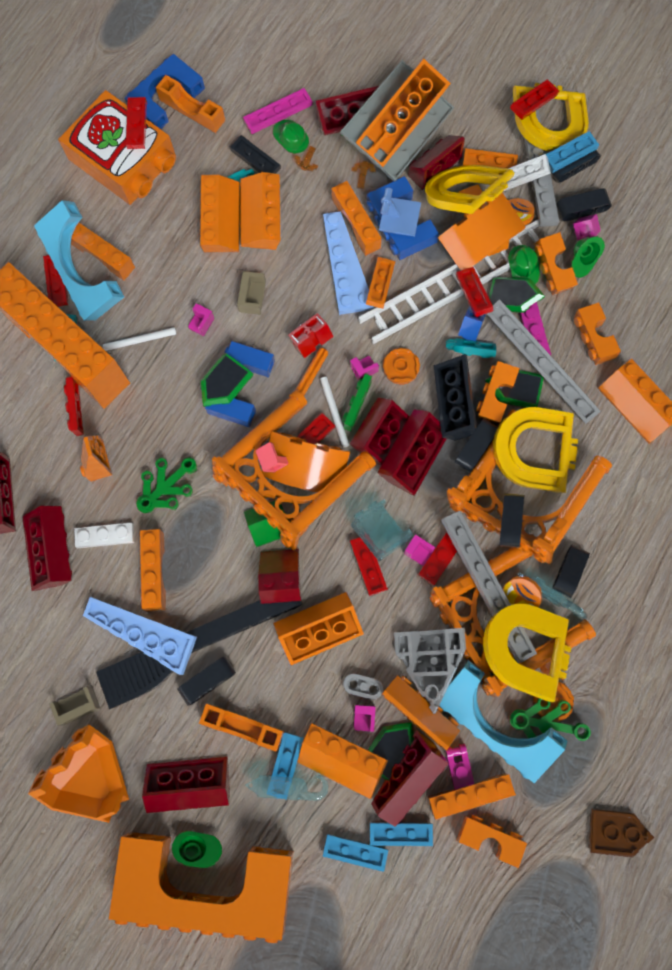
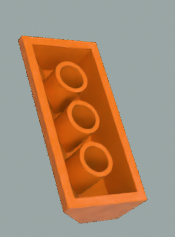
(260, 211)
(219, 214)
(639, 400)
(318, 628)
(416, 709)
(341, 760)

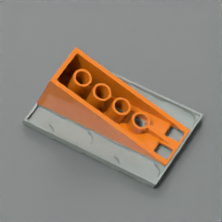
(400, 117)

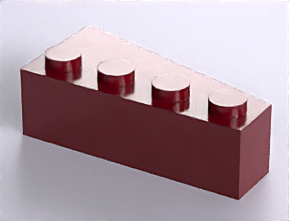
(409, 779)

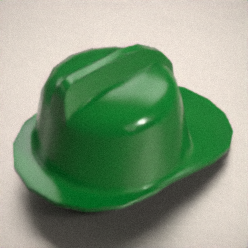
(291, 136)
(586, 254)
(524, 263)
(196, 849)

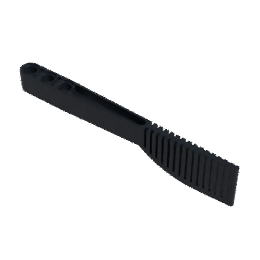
(142, 673)

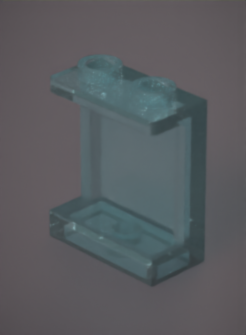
(379, 530)

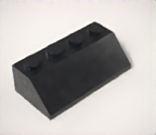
(455, 398)

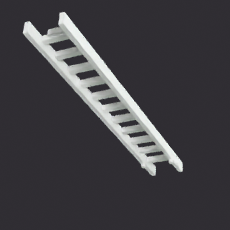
(448, 296)

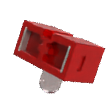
(310, 334)

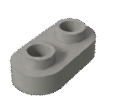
(363, 686)

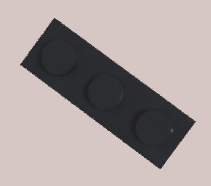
(254, 156)

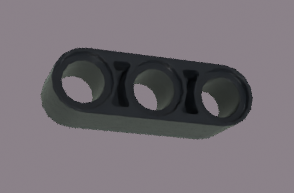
(576, 166)
(584, 204)
(477, 445)
(512, 520)
(571, 571)
(206, 681)

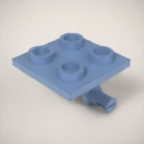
(399, 215)

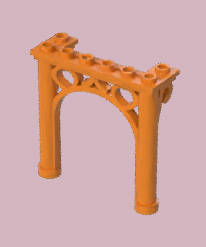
(227, 472)
(546, 543)
(449, 615)

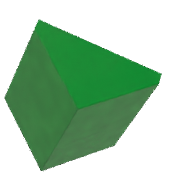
(259, 527)

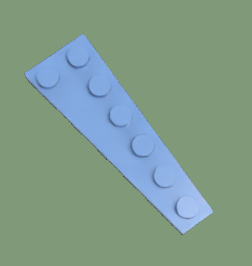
(346, 270)
(155, 639)

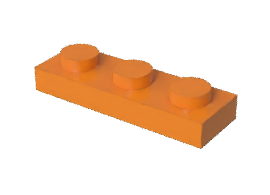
(489, 158)
(380, 282)

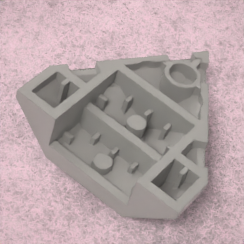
(431, 659)

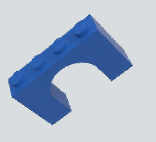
(177, 70)
(402, 244)
(255, 361)

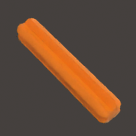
(312, 371)

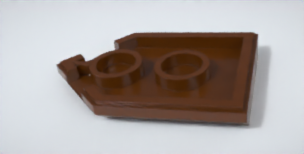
(616, 833)

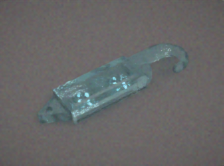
(557, 598)
(286, 788)

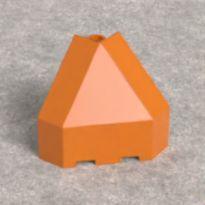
(83, 778)

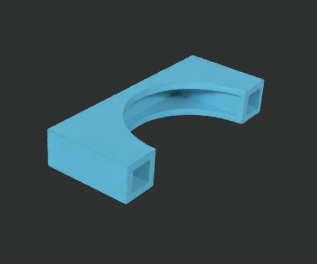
(56, 233)
(528, 756)

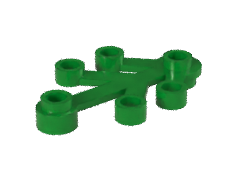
(164, 487)
(546, 721)

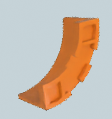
(482, 232)
(309, 464)

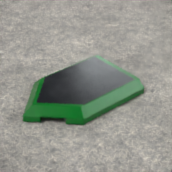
(515, 293)
(224, 381)
(524, 392)
(391, 744)

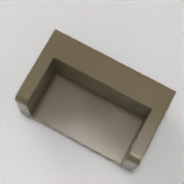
(251, 292)
(75, 706)

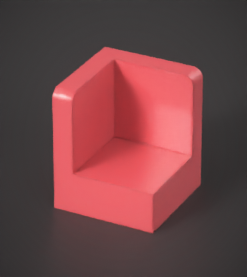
(269, 460)

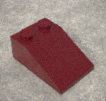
(279, 576)

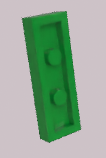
(356, 402)

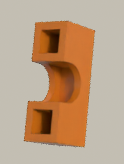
(557, 279)
(600, 348)
(502, 375)
(510, 846)

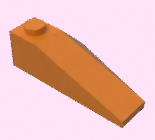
(94, 459)

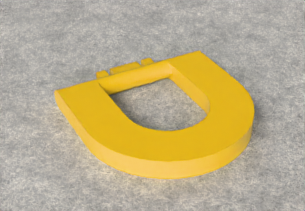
(547, 139)
(441, 198)
(530, 477)
(507, 669)

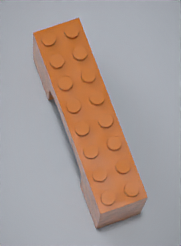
(60, 337)
(147, 897)

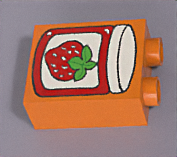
(99, 148)

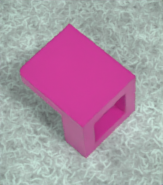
(587, 227)
(202, 319)
(363, 367)
(419, 550)
(364, 718)

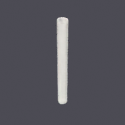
(139, 339)
(334, 412)

